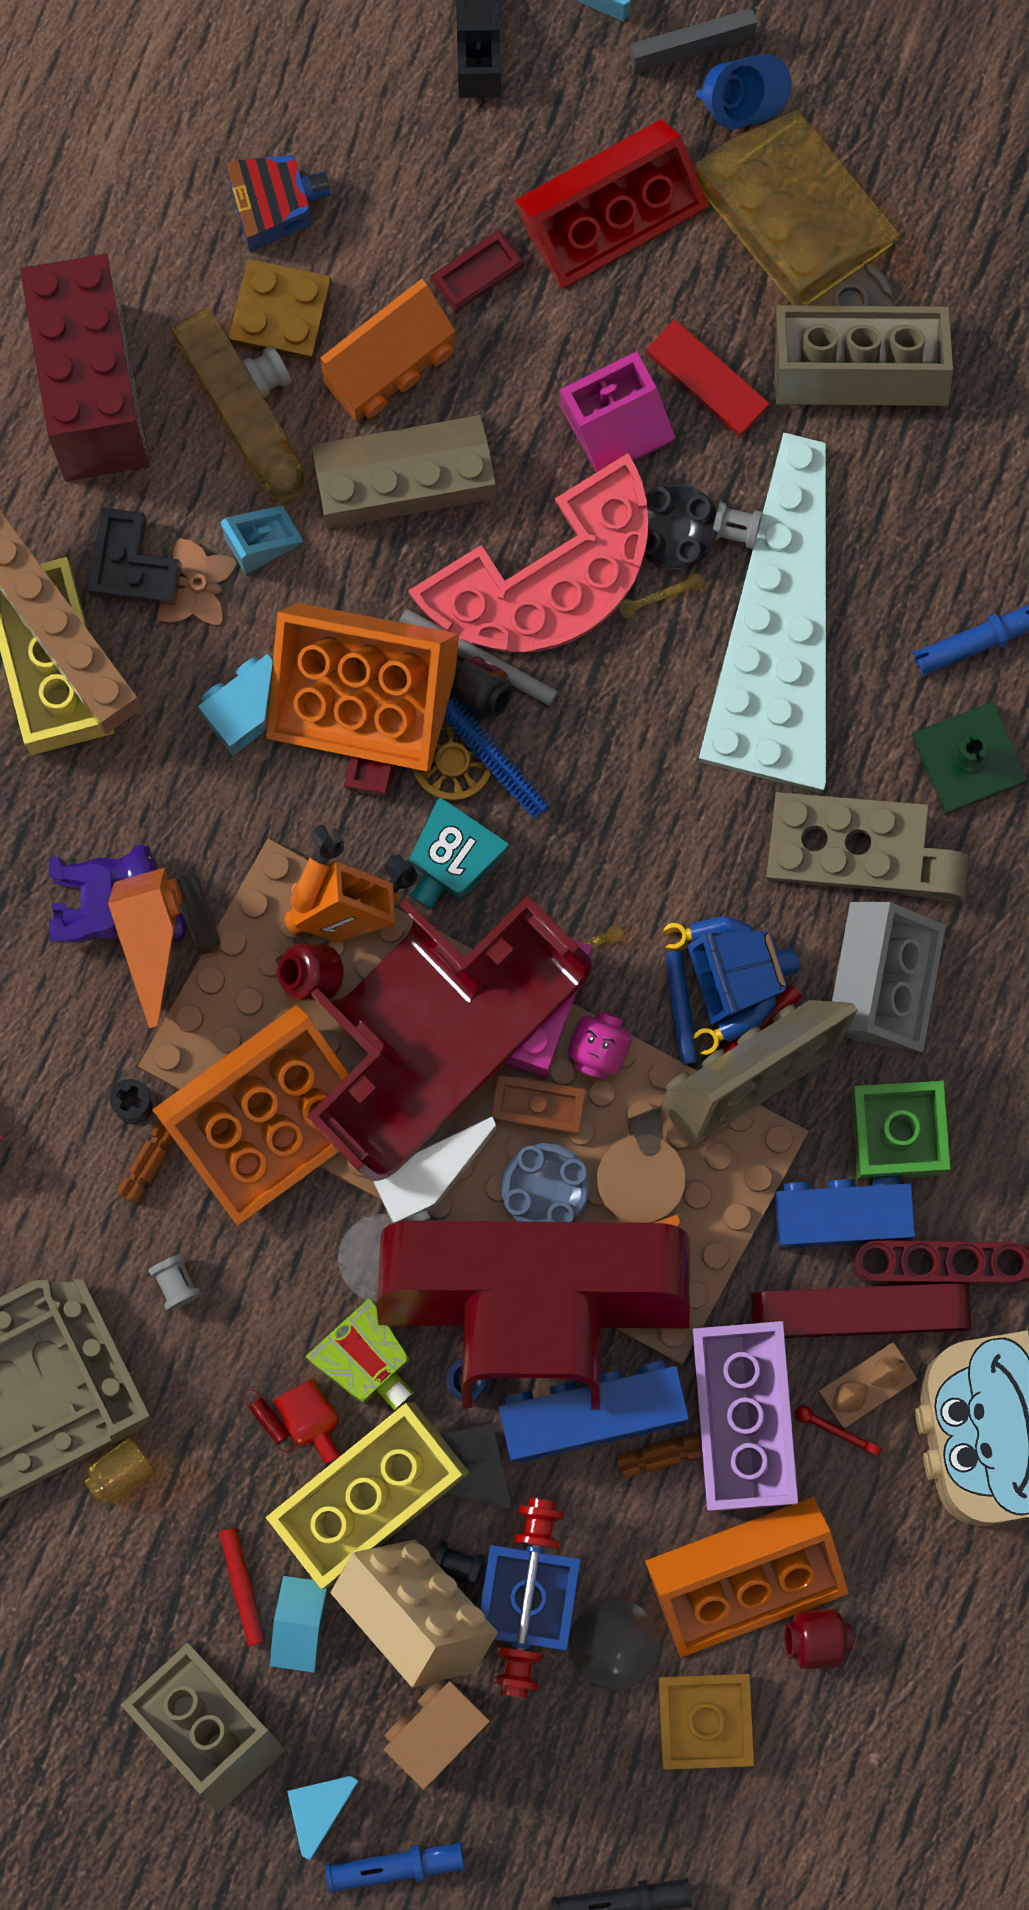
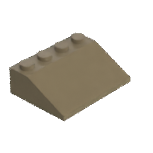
(756, 1068)

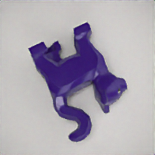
(96, 883)

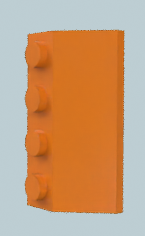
(747, 1577)

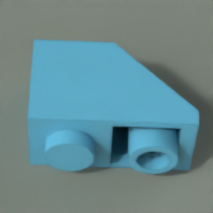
(241, 707)

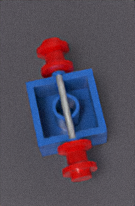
(529, 1597)

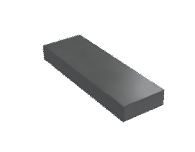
(693, 41)

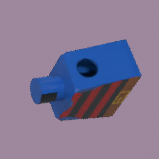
(273, 197)

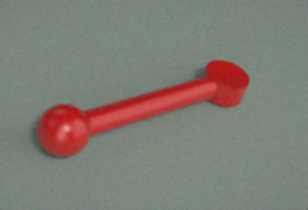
(804, 1414)

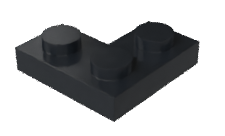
(121, 570)

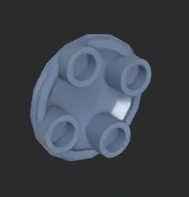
(545, 1184)

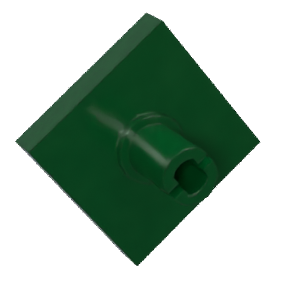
(968, 758)

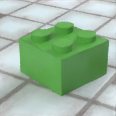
(900, 1130)

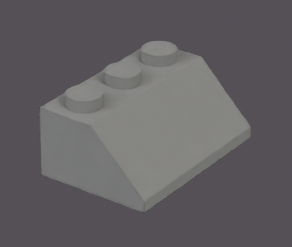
(889, 973)

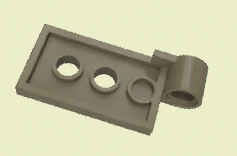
(893, 862)

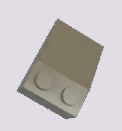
(203, 1727)

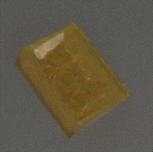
(794, 206)

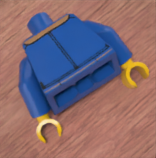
(735, 973)

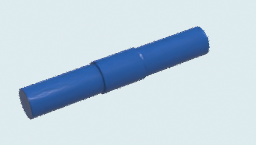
(681, 1008)

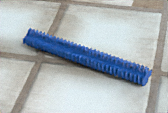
(495, 760)

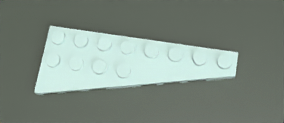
(773, 676)

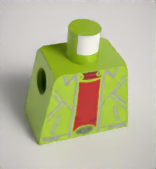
(364, 1358)

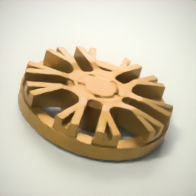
(453, 763)

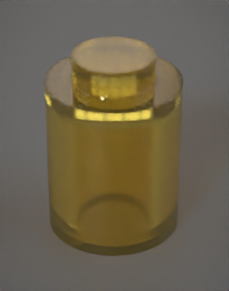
(119, 1472)

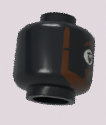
(481, 688)

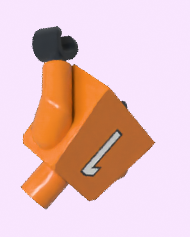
(341, 900)

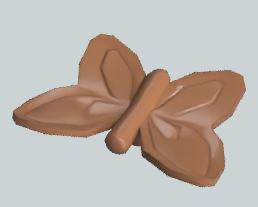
(199, 587)

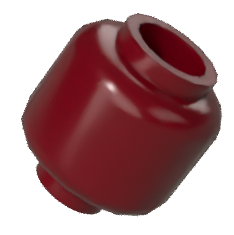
(308, 968)
(818, 1639)

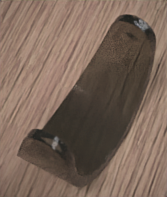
(648, 1130)

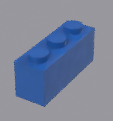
(843, 1213)

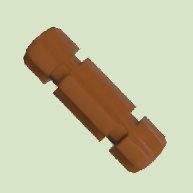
(146, 1164)
(660, 1455)

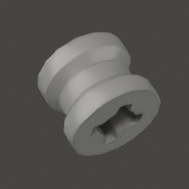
(267, 371)

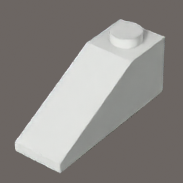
(432, 1173)

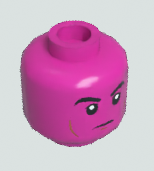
(600, 1045)

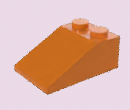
(145, 921)

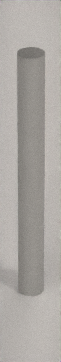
(466, 650)

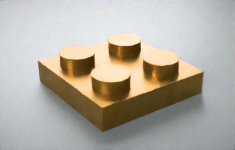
(280, 309)
(706, 1721)

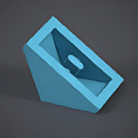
(260, 536)
(297, 1624)
(316, 1810)

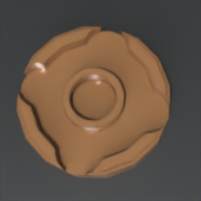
(640, 1185)

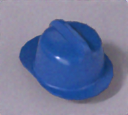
(746, 90)

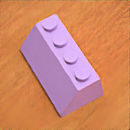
(745, 1416)

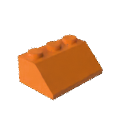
(388, 352)

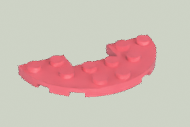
(562, 591)

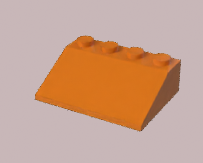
(360, 685)
(249, 1113)

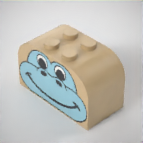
(979, 1428)

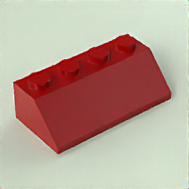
(612, 202)

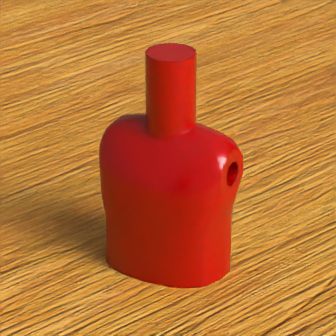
(309, 1418)

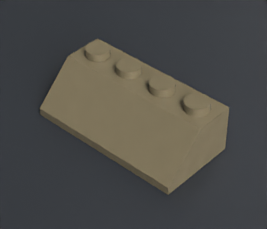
(863, 355)
(404, 471)

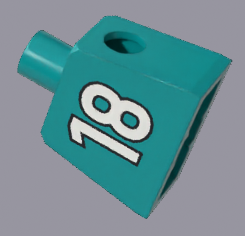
(453, 855)

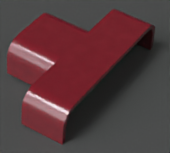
(440, 1030)
(533, 1290)

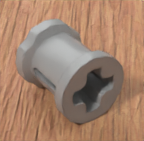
(746, 519)
(175, 1282)

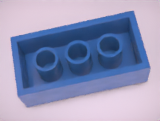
(565, 1418)

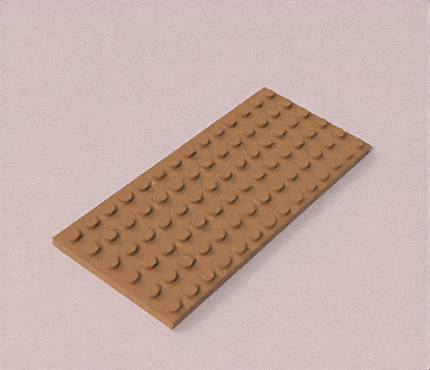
(726, 1175)

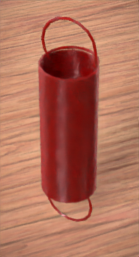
(268, 1420)

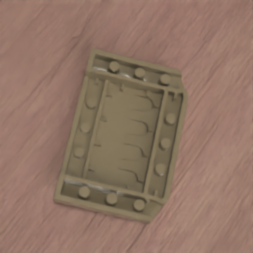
(59, 1383)

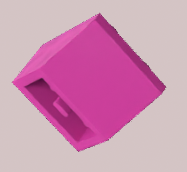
(617, 413)

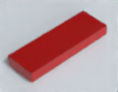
(707, 378)

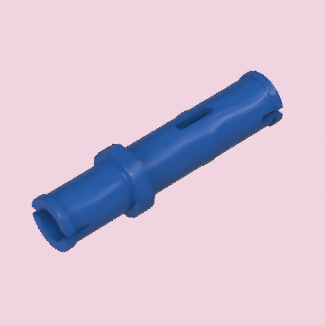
(973, 641)
(396, 1867)

